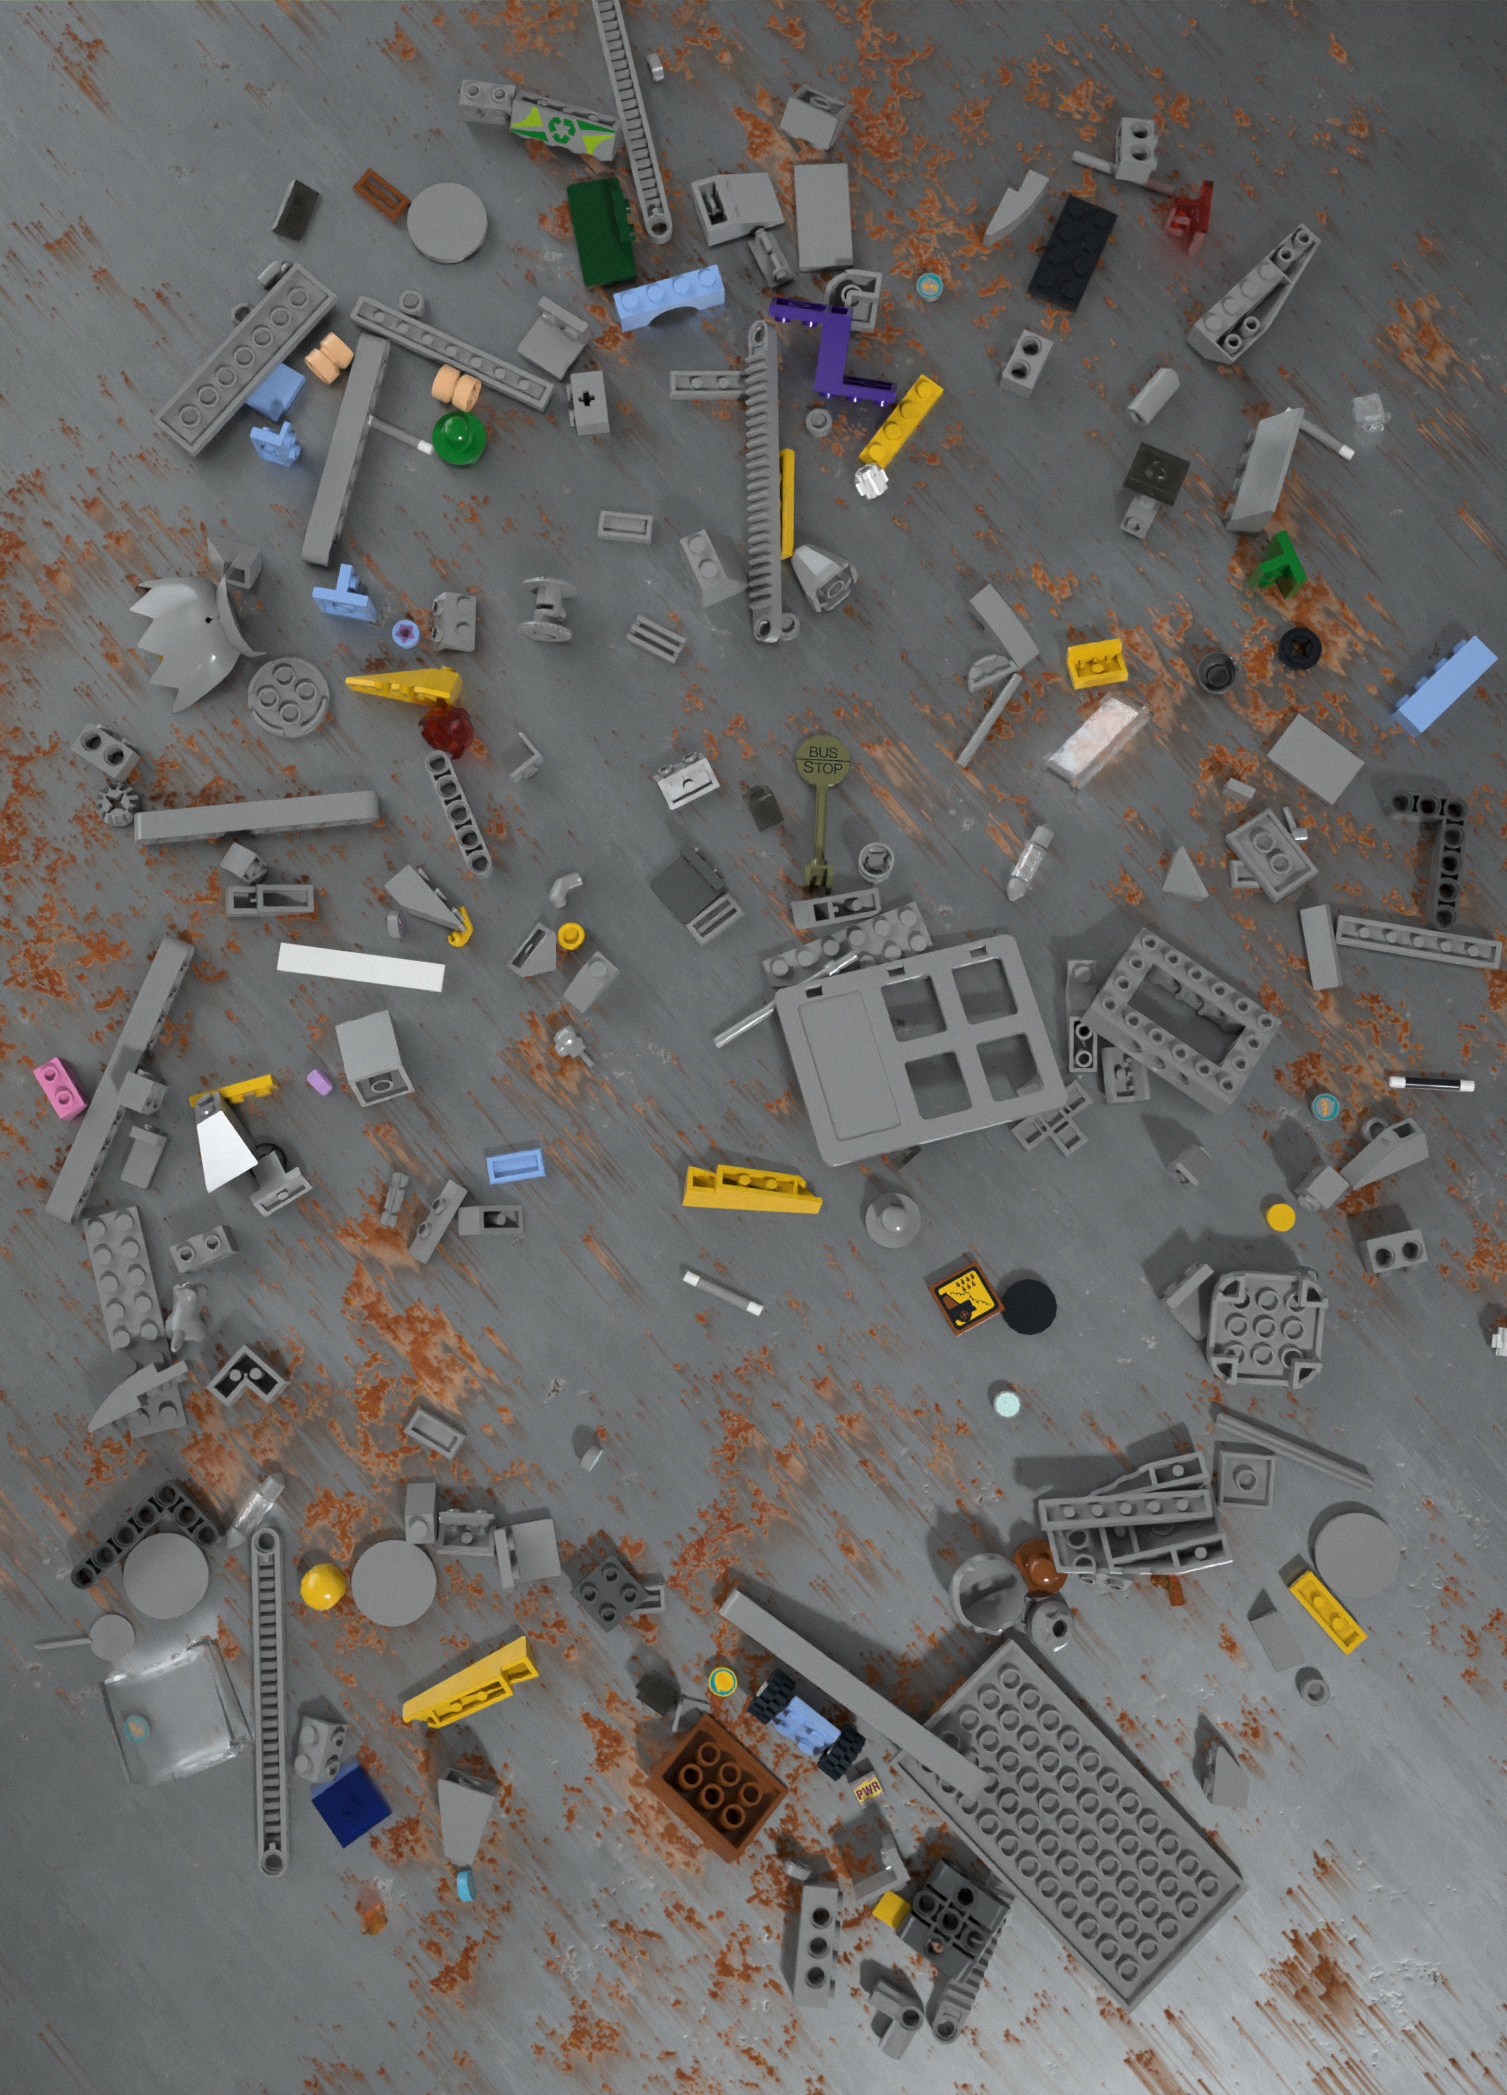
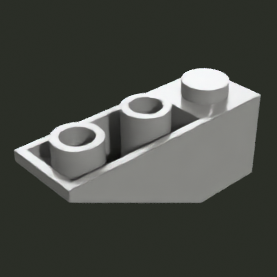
(418, 899)
(1388, 1153)

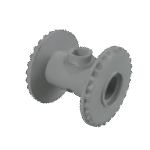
(548, 610)

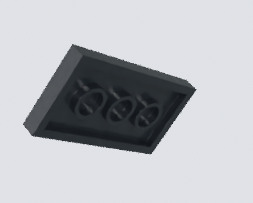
(1072, 253)

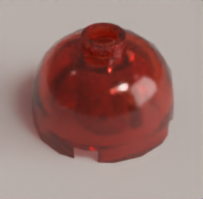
(448, 729)

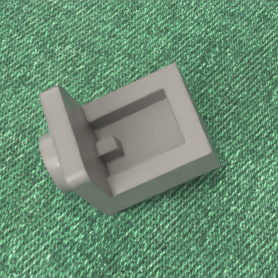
(1140, 515)

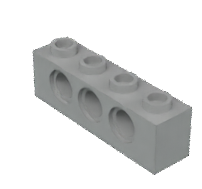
(809, 1990)

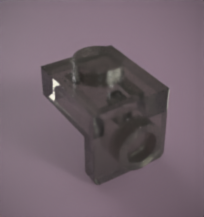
(763, 807)

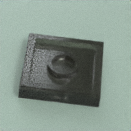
(1156, 474)

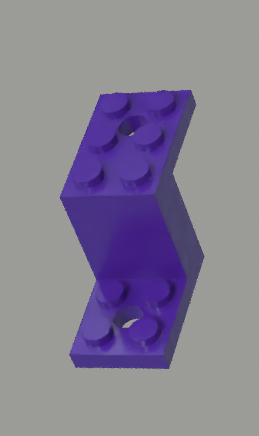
(833, 351)

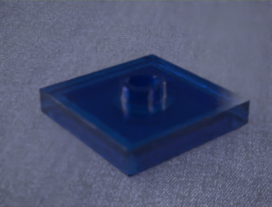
(351, 1806)

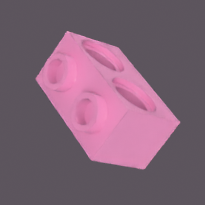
(63, 1088)

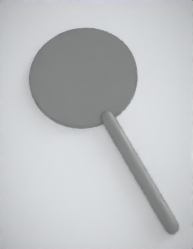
(109, 1638)

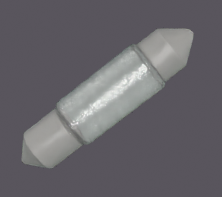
(1029, 862)
(254, 1510)

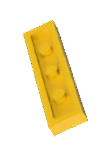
(901, 423)
(786, 471)

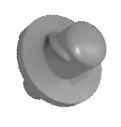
(893, 1220)

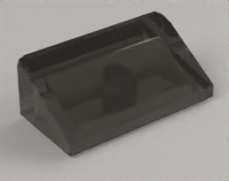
(295, 210)

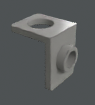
(530, 766)
(678, 1711)

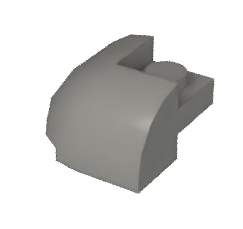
(858, 291)

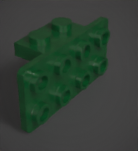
(602, 231)

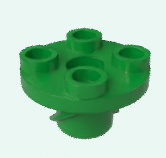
(459, 438)

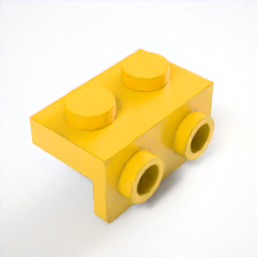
(1096, 664)

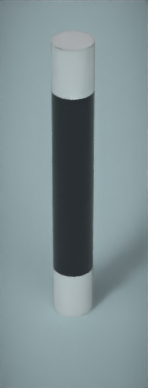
(1433, 1084)

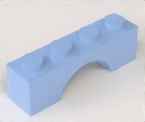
(693, 289)

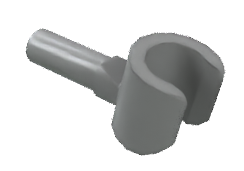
(1298, 834)

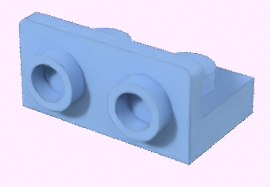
(276, 448)

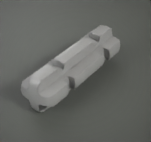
(394, 1199)

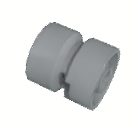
(875, 863)

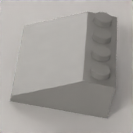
(1263, 473)

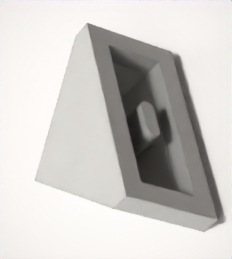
(1183, 878)
(536, 953)

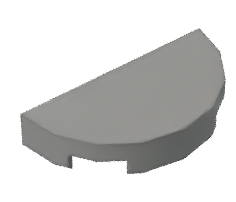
(989, 670)

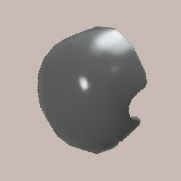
(1217, 672)

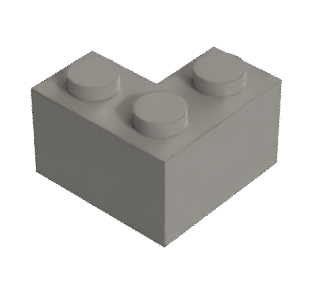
(248, 1370)

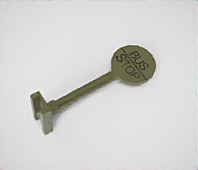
(823, 764)

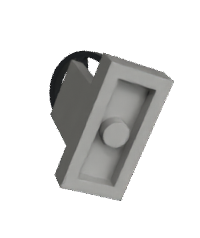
(276, 1185)

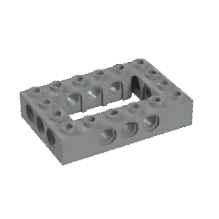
(1161, 1051)

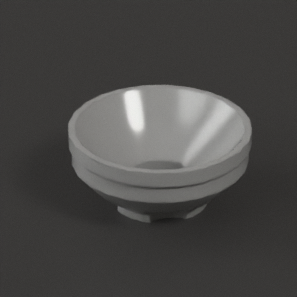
(1041, 1621)

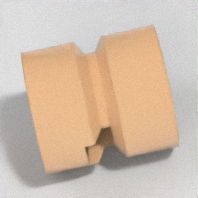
(329, 358)
(451, 386)

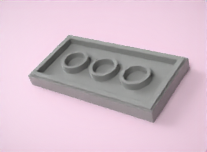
(823, 217)

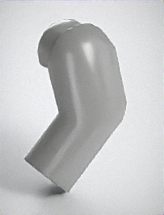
(274, 271)
(561, 887)

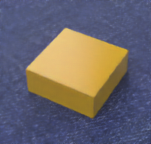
(891, 1908)

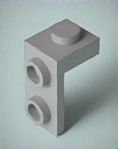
(143, 1155)

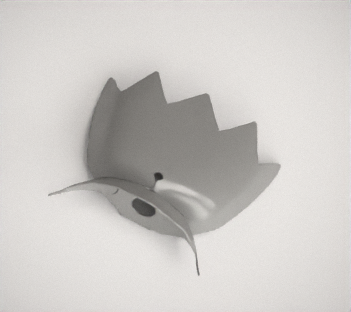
(192, 650)

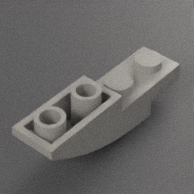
(1079, 994)
(129, 1397)

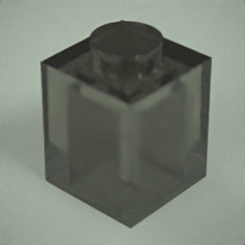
(657, 1692)

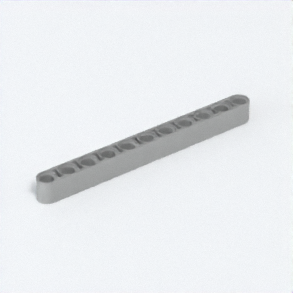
(129, 1055)
(855, 1695)

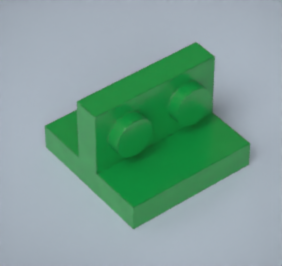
(1281, 566)

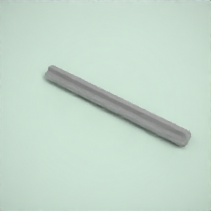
(1294, 1451)

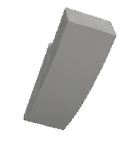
(1015, 207)
(1003, 626)
(268, 900)

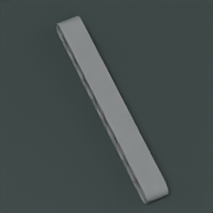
(345, 450)
(256, 817)

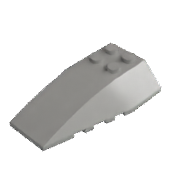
(1147, 1547)

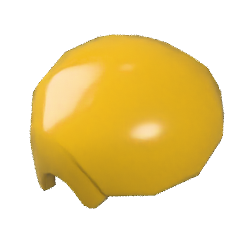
(323, 1586)

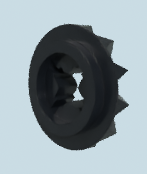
(1300, 637)

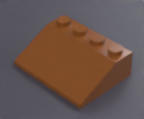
(716, 1788)

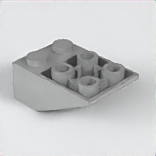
(735, 205)

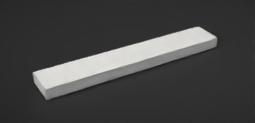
(361, 967)

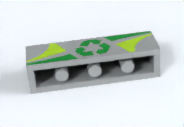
(566, 126)

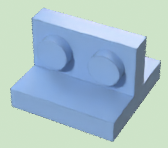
(347, 598)

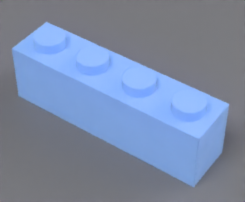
(1444, 687)

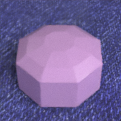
(320, 1082)

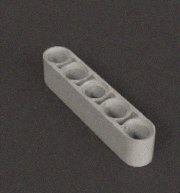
(450, 805)

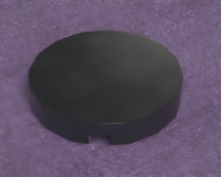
(1029, 1307)

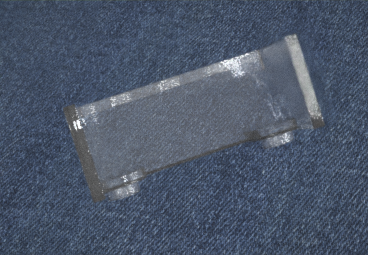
(1093, 745)

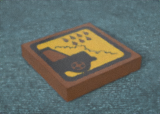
(966, 1299)

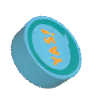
(466, 1886)

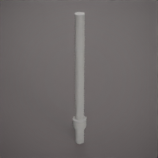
(831, 968)

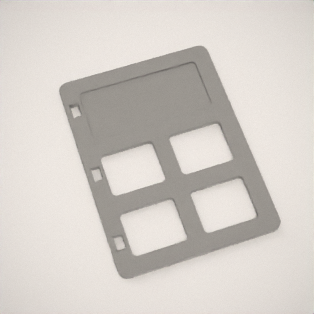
(856, 1068)

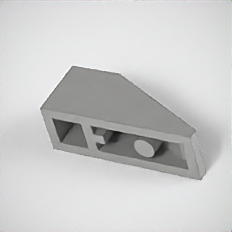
(836, 908)

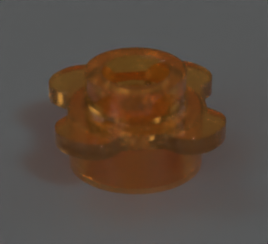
(373, 1921)

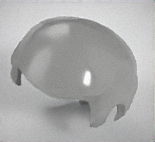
(988, 1593)

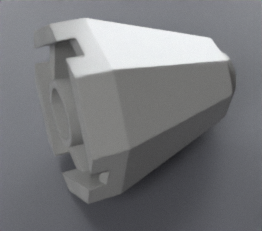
(823, 576)

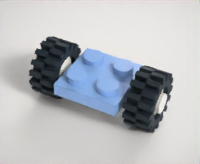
(806, 1726)

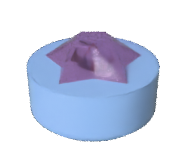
(406, 634)

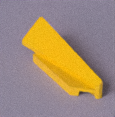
(748, 1190)
(475, 1686)

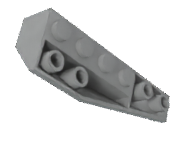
(1253, 302)

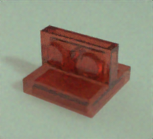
(1190, 217)

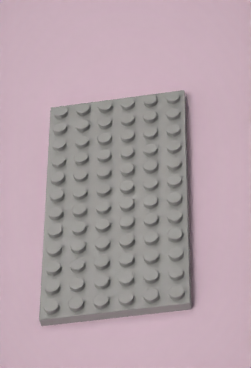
(1074, 1828)

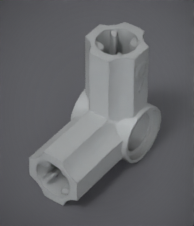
(901, 2029)

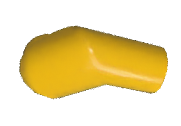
(459, 938)

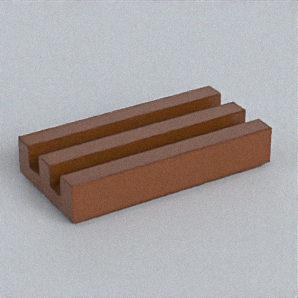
(398, 209)

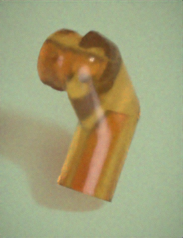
(1172, 1585)

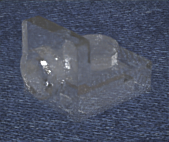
(1369, 413)

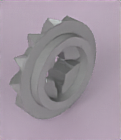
(117, 817)

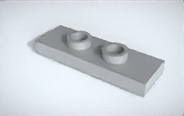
(438, 1220)

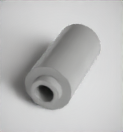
(1153, 397)

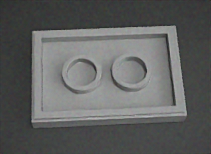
(1314, 760)
(1271, 855)

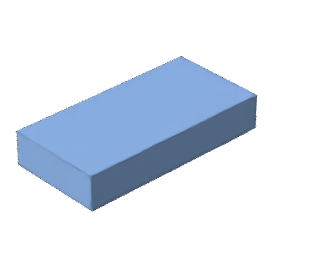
(516, 1166)

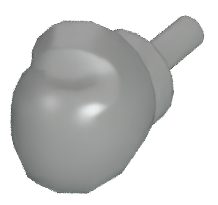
(571, 1042)

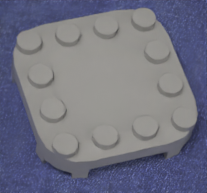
(1266, 1328)

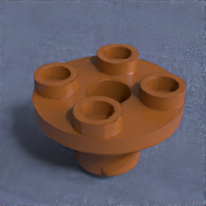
(1038, 1568)

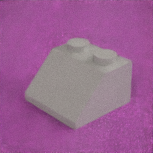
(815, 117)

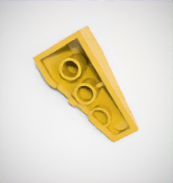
(422, 686)

